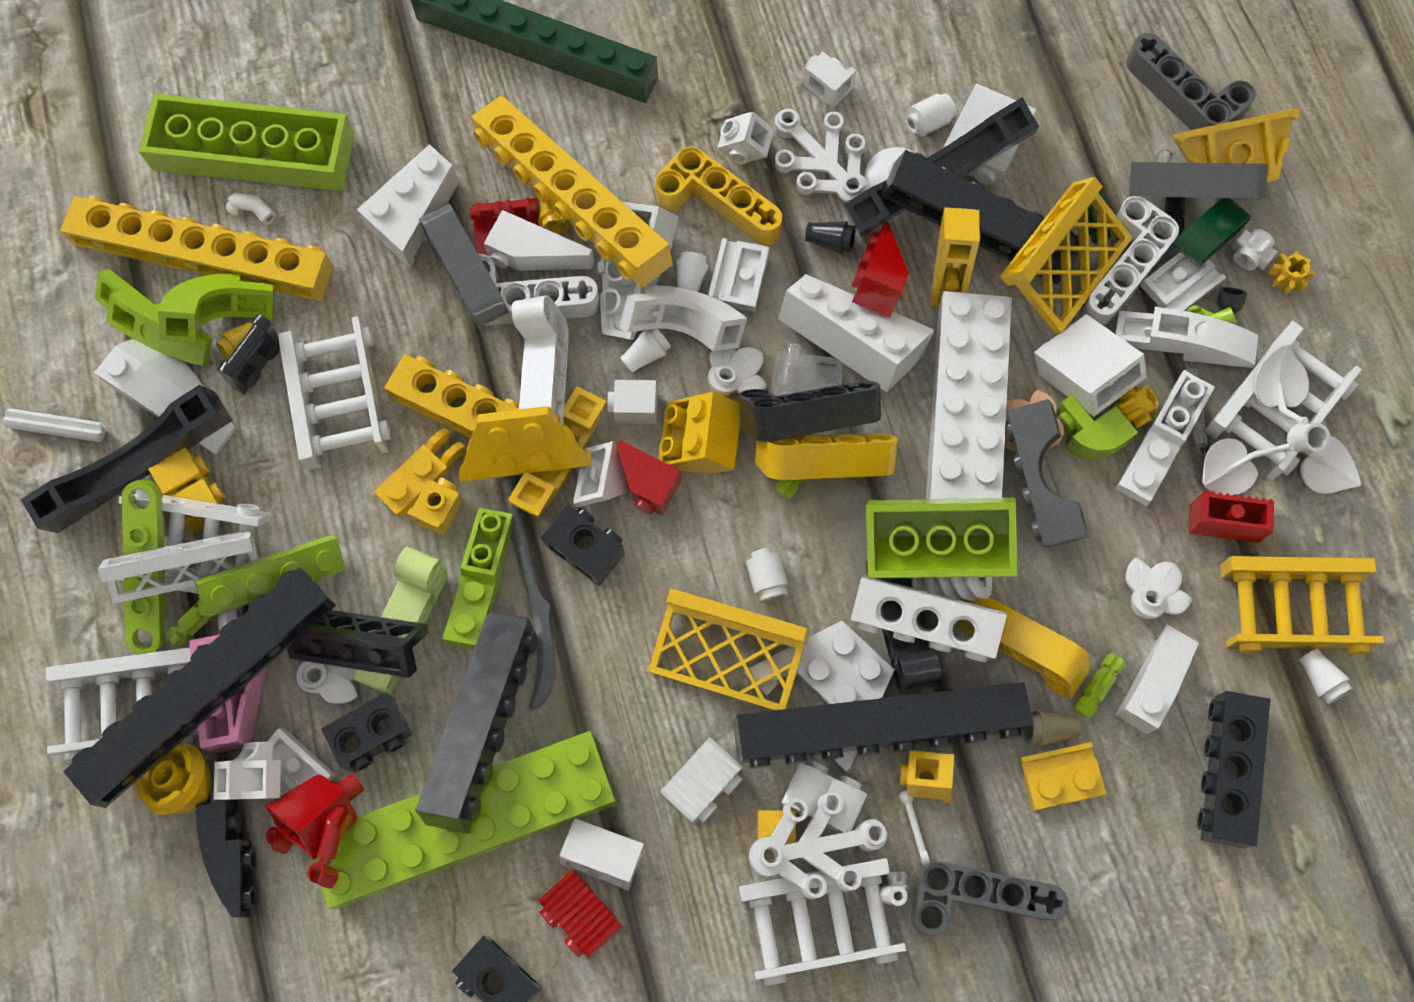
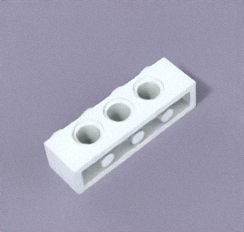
(986, 621)

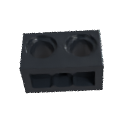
(365, 723)

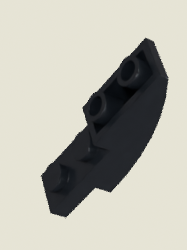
(225, 857)

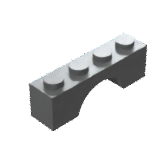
(1034, 431)

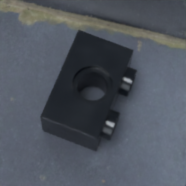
(594, 562)
(489, 957)

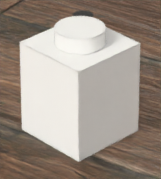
(634, 401)

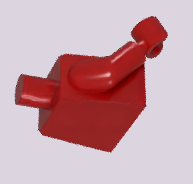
(314, 821)

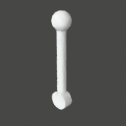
(907, 800)

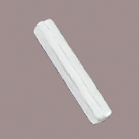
(54, 425)

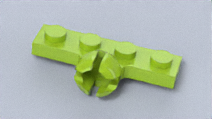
(257, 578)

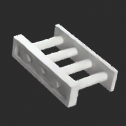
(301, 383)
(1229, 420)
(244, 514)
(107, 675)
(760, 896)

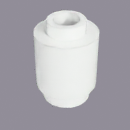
(930, 114)
(767, 575)

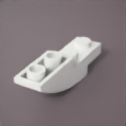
(1189, 333)
(1164, 438)

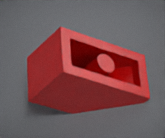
(648, 479)

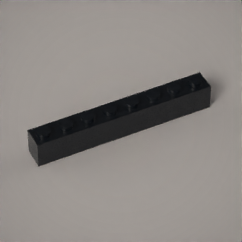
(198, 689)
(881, 723)

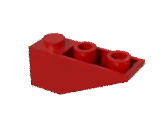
(880, 273)

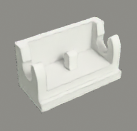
(601, 854)

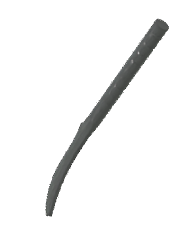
(539, 604)

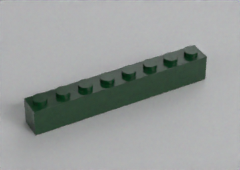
(546, 43)

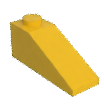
(955, 252)

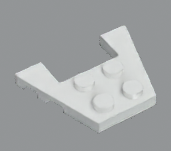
(836, 668)

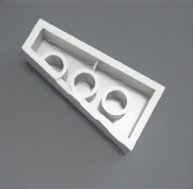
(860, 338)

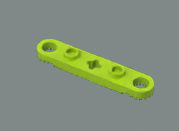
(143, 532)

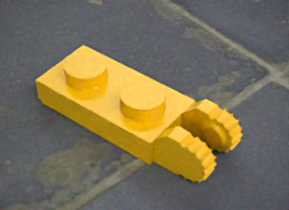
(406, 483)

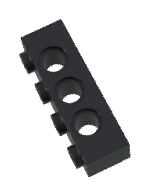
(1251, 717)

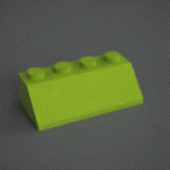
(941, 538)

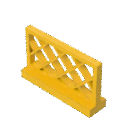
(1056, 231)
(739, 620)

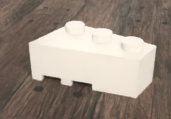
(412, 193)

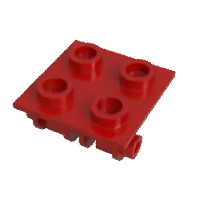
(486, 215)

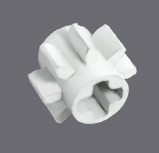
(1254, 249)

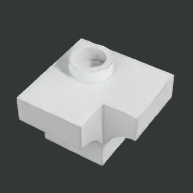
(249, 775)

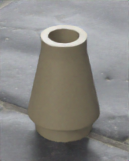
(1051, 728)

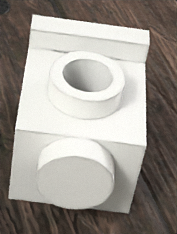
(828, 78)

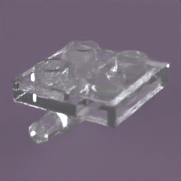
(803, 372)

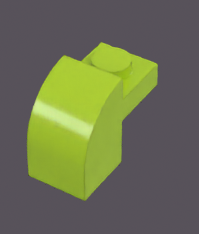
(1096, 438)

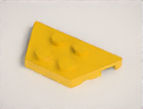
(1247, 140)
(520, 442)

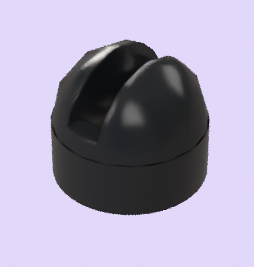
(1232, 298)

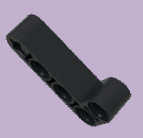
(809, 411)
(914, 662)

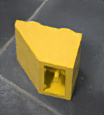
(701, 433)

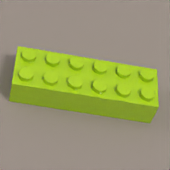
(247, 142)

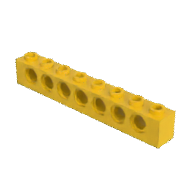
(572, 192)
(85, 229)

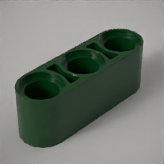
(1212, 231)

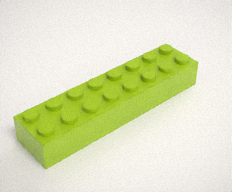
(520, 802)

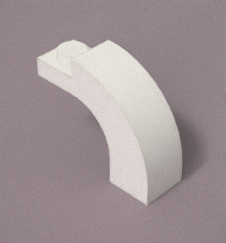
(685, 311)

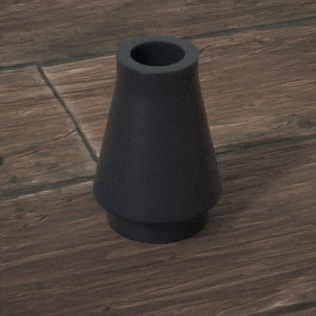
(831, 235)

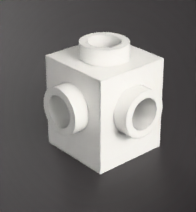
(745, 138)

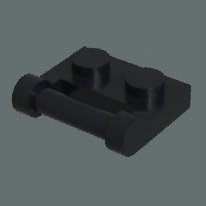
(251, 355)

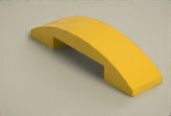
(539, 489)

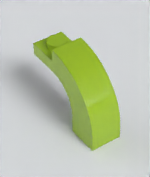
(207, 298)

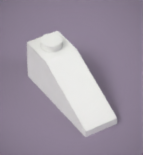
(530, 247)
(1158, 681)

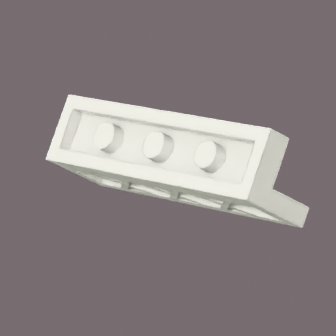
(177, 557)

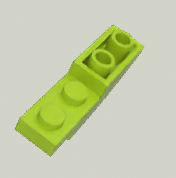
(139, 319)
(480, 578)

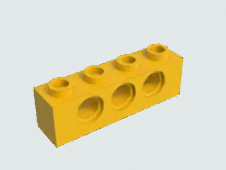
(415, 373)

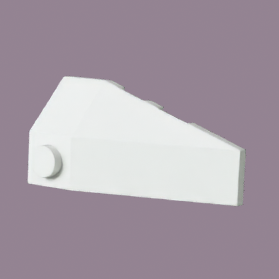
(616, 286)
(154, 382)

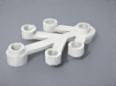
(823, 159)
(812, 848)

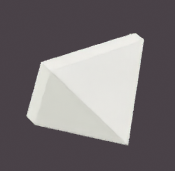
(602, 479)

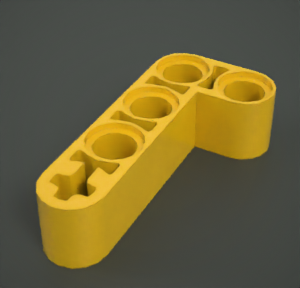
(761, 227)
(828, 456)
(1039, 648)

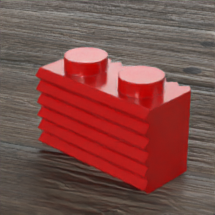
(1231, 517)
(579, 914)

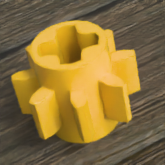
(1291, 272)
(1138, 405)

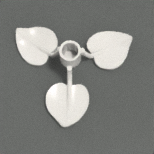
(1328, 464)

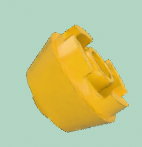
(176, 782)

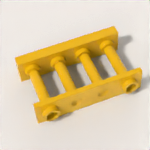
(1315, 572)

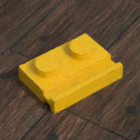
(1062, 776)

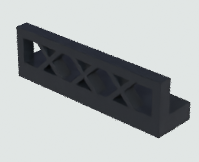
(359, 649)

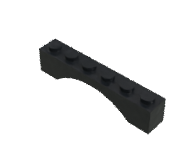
(963, 156)
(82, 491)

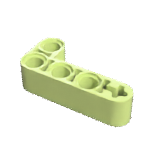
(412, 600)

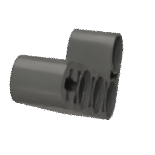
(1153, 59)
(1198, 180)
(463, 265)
(989, 898)

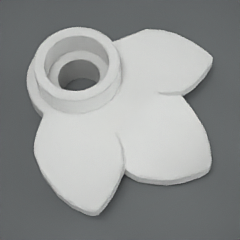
(737, 366)
(1159, 585)
(333, 685)

